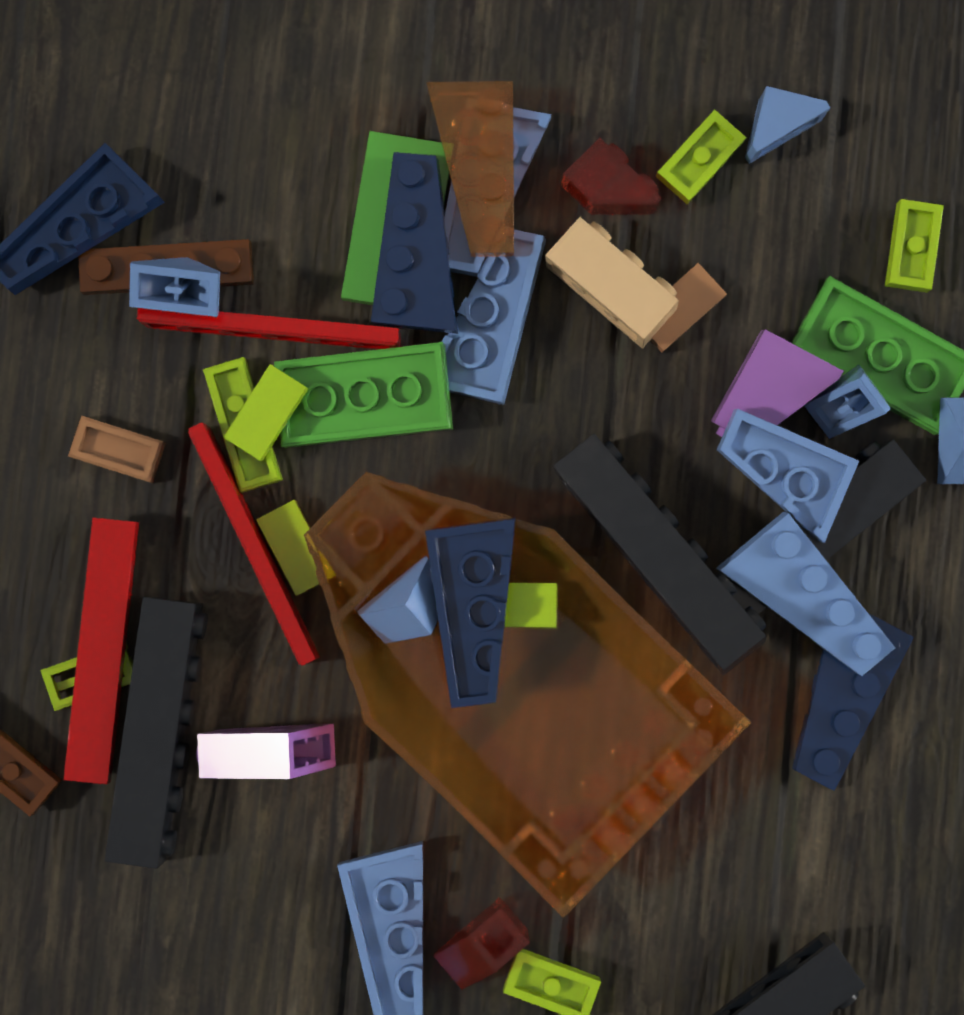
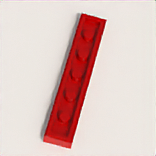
(274, 328)
(253, 543)
(101, 651)

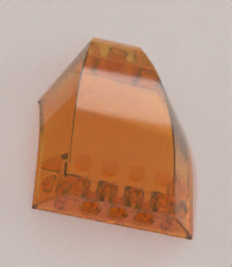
(588, 720)

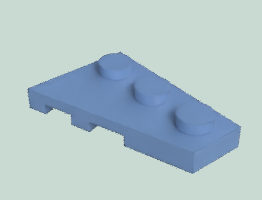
(790, 469)

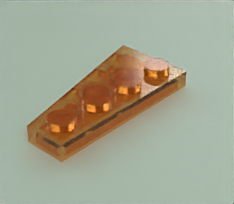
(478, 149)

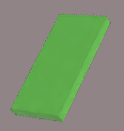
(371, 209)
(898, 356)
(369, 395)

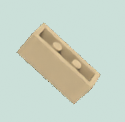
(612, 281)

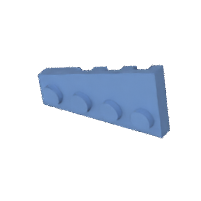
(527, 134)
(493, 322)
(800, 586)
(387, 923)

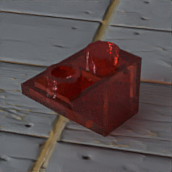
(608, 184)
(483, 945)

